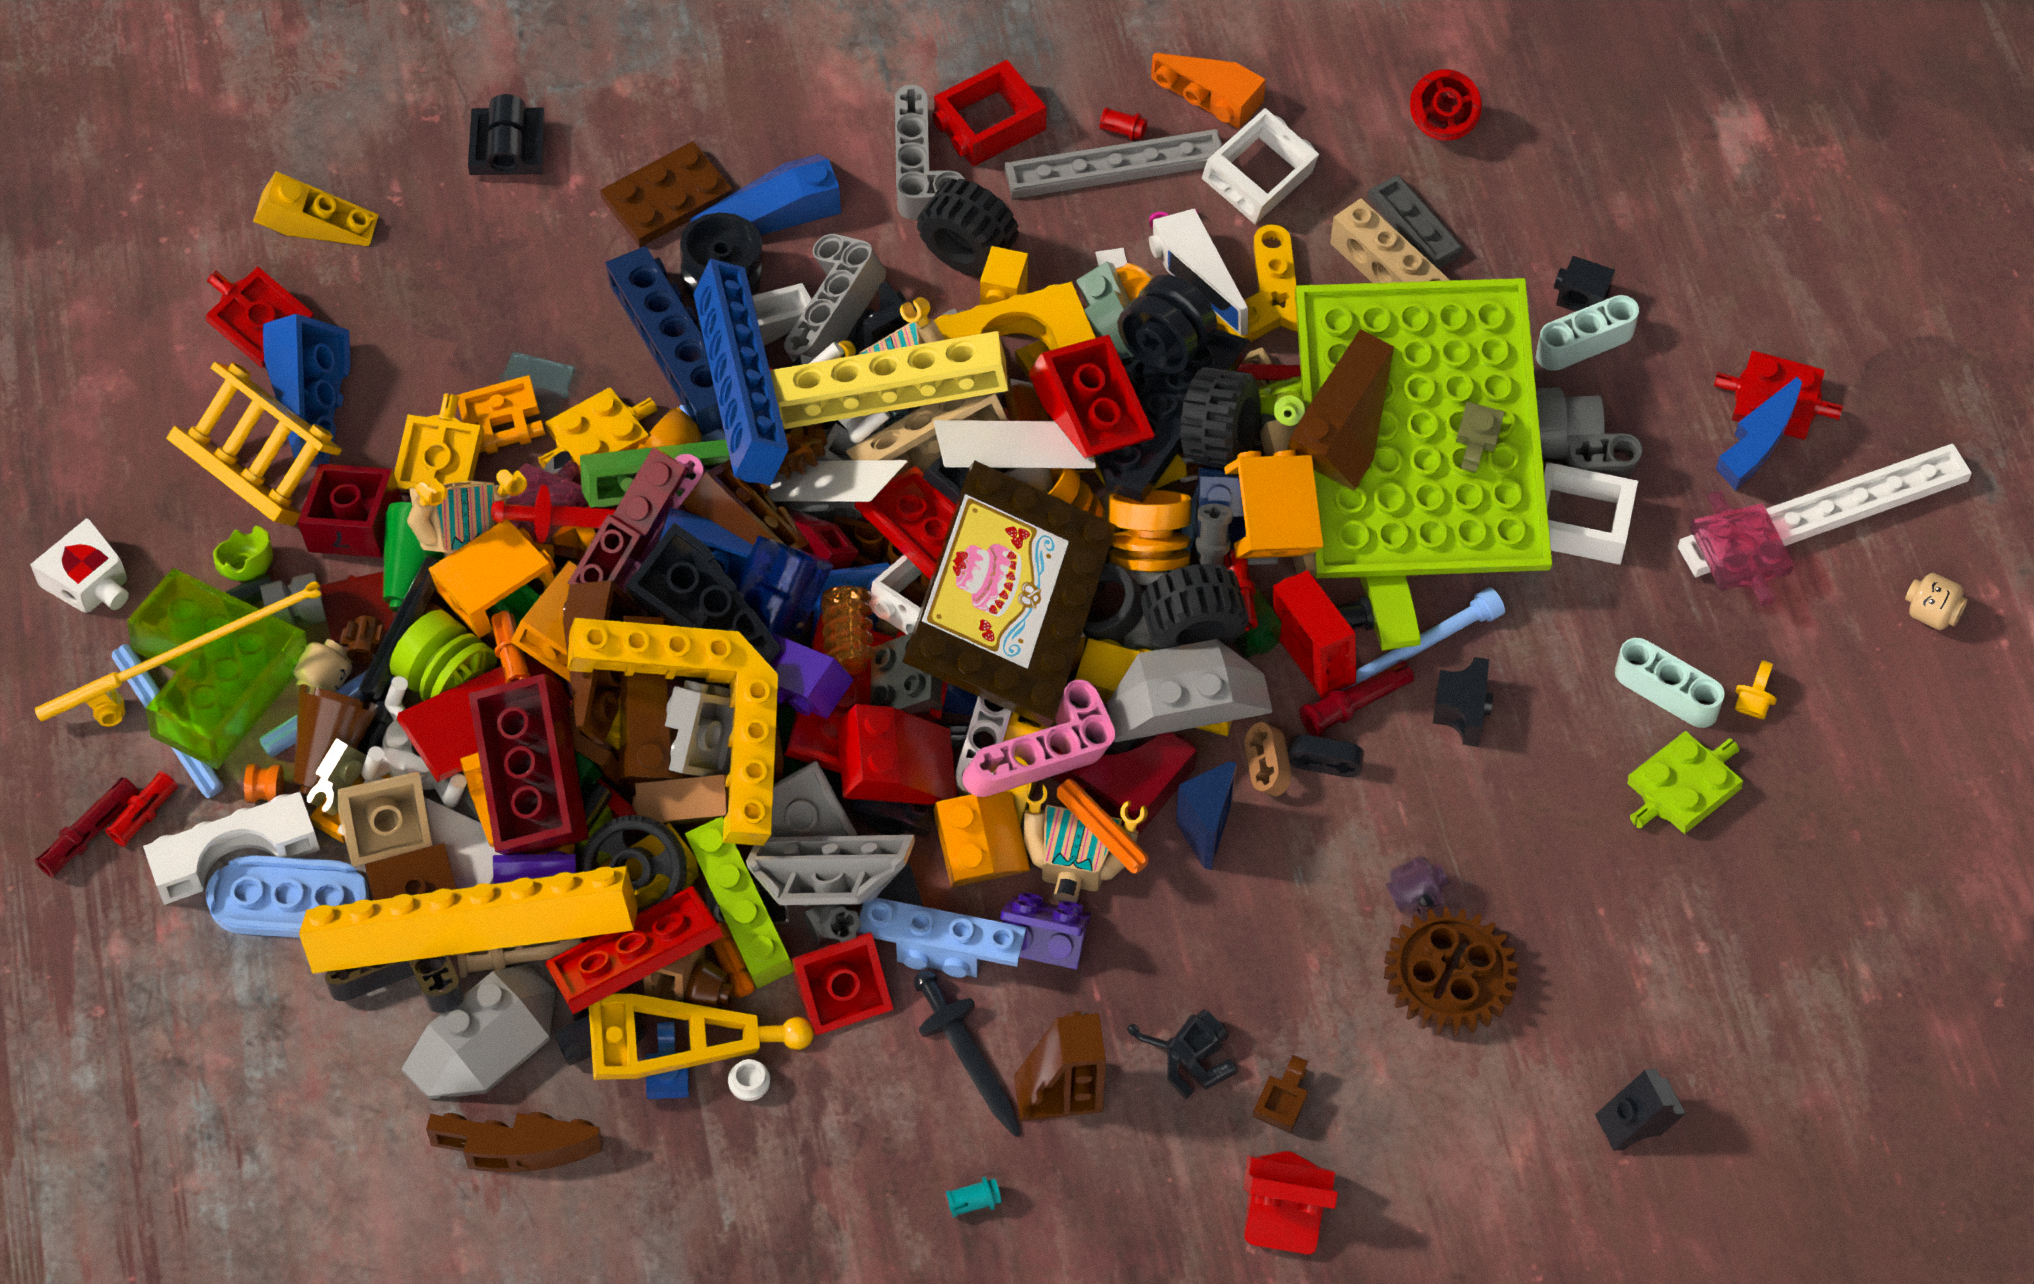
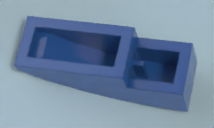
(1758, 436)

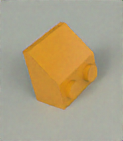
(980, 838)

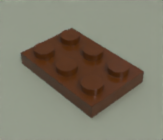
(665, 193)

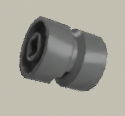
(306, 611)

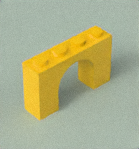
(1047, 314)

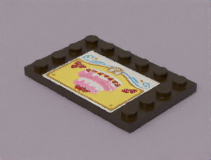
(1010, 594)

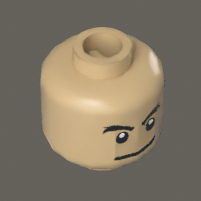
(1936, 601)
(322, 666)

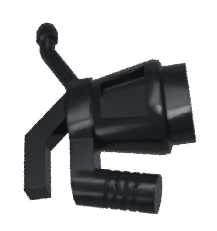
(1194, 1042)

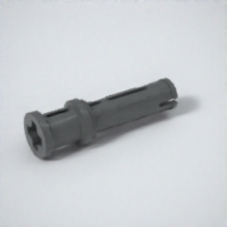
(1213, 538)

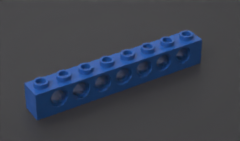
(740, 373)

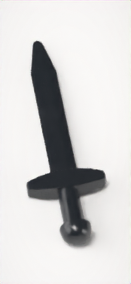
(948, 1020)

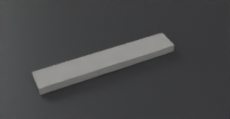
(1111, 164)

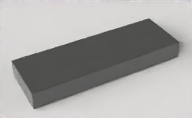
(1415, 221)

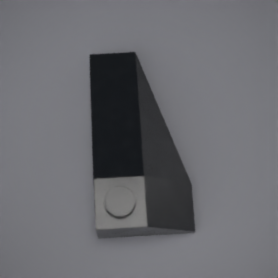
(692, 590)

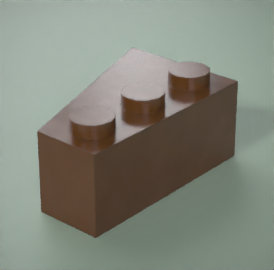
(742, 508)
(1064, 1070)

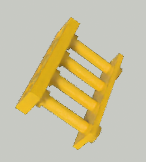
(222, 460)

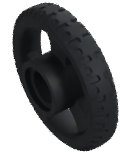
(610, 839)

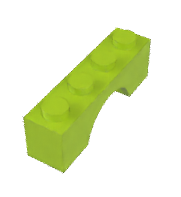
(740, 903)

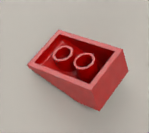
(1090, 396)
(894, 757)

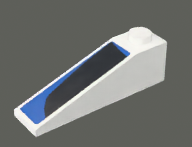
(1191, 255)

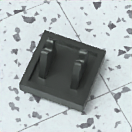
(899, 684)

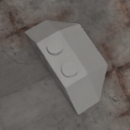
(1186, 690)
(828, 867)
(485, 1036)

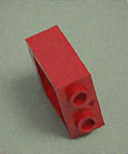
(1001, 78)
(1315, 633)

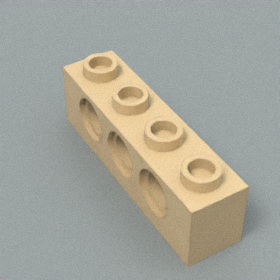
(1378, 248)
(915, 435)

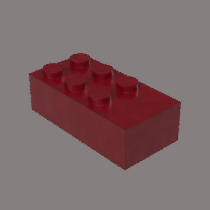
(528, 766)

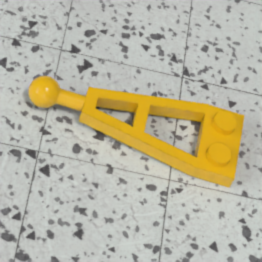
(615, 1037)

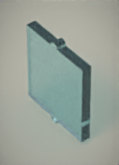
(548, 380)

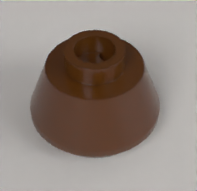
(709, 986)

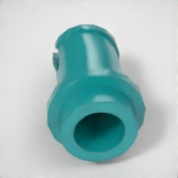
(974, 1197)

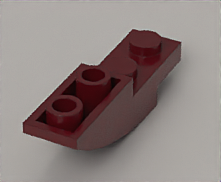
(634, 522)

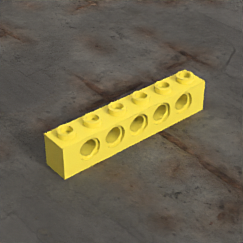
(890, 380)

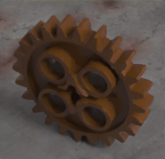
(1486, 986)

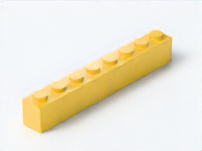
(469, 919)

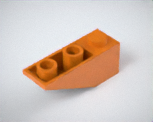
(1214, 85)

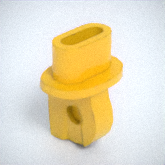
(1754, 700)

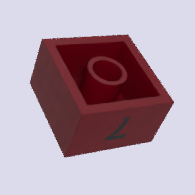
(348, 510)

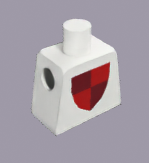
(82, 570)

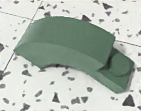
(1105, 302)

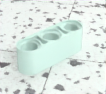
(1587, 332)
(1662, 666)

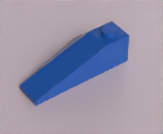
(785, 196)
(307, 370)

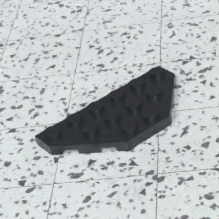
(1138, 467)

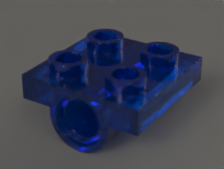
(782, 584)

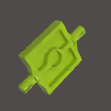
(1684, 782)

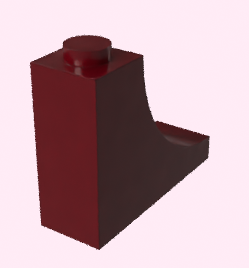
(1140, 776)

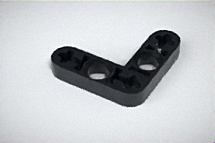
(355, 982)

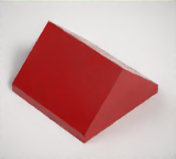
(841, 984)

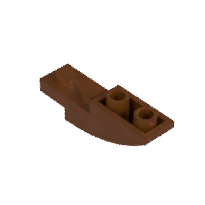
(531, 1145)

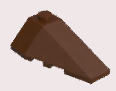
(1346, 413)
(596, 692)
(643, 735)

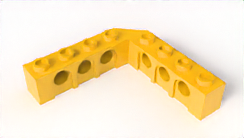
(719, 658)

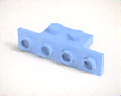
(940, 937)

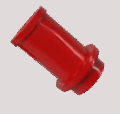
(1123, 123)

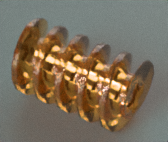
(848, 627)

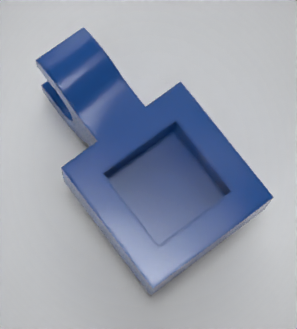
(668, 1084)

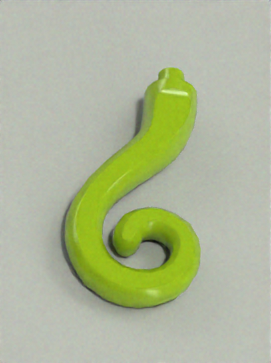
(1283, 400)

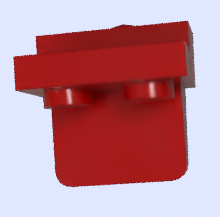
(1286, 1201)

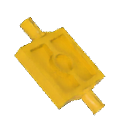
(598, 426)
(438, 448)

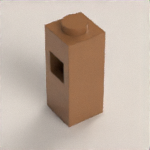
(683, 799)

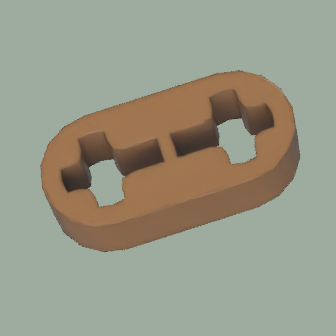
(1272, 756)

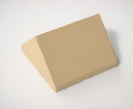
(384, 818)

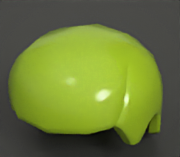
(244, 555)

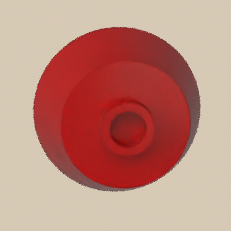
(1445, 104)

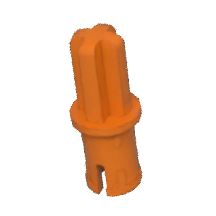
(511, 656)

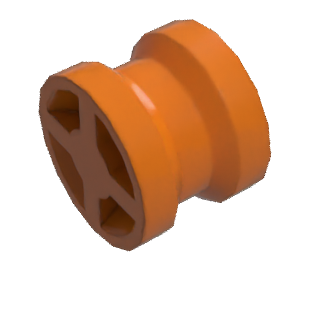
(263, 782)

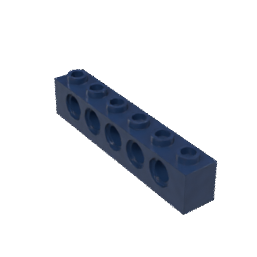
(667, 332)

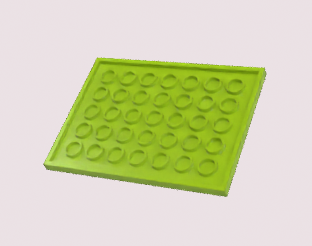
(1415, 501)

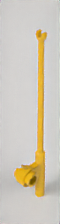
(109, 704)

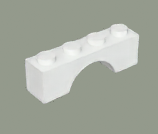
(184, 859)

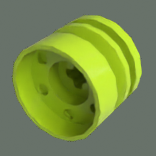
(439, 655)

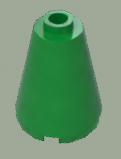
(401, 554)

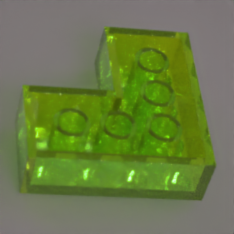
(220, 685)

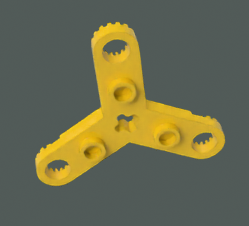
(1274, 281)

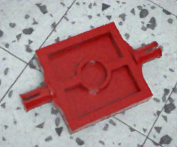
(247, 307)
(1767, 376)

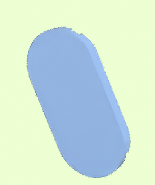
(274, 892)

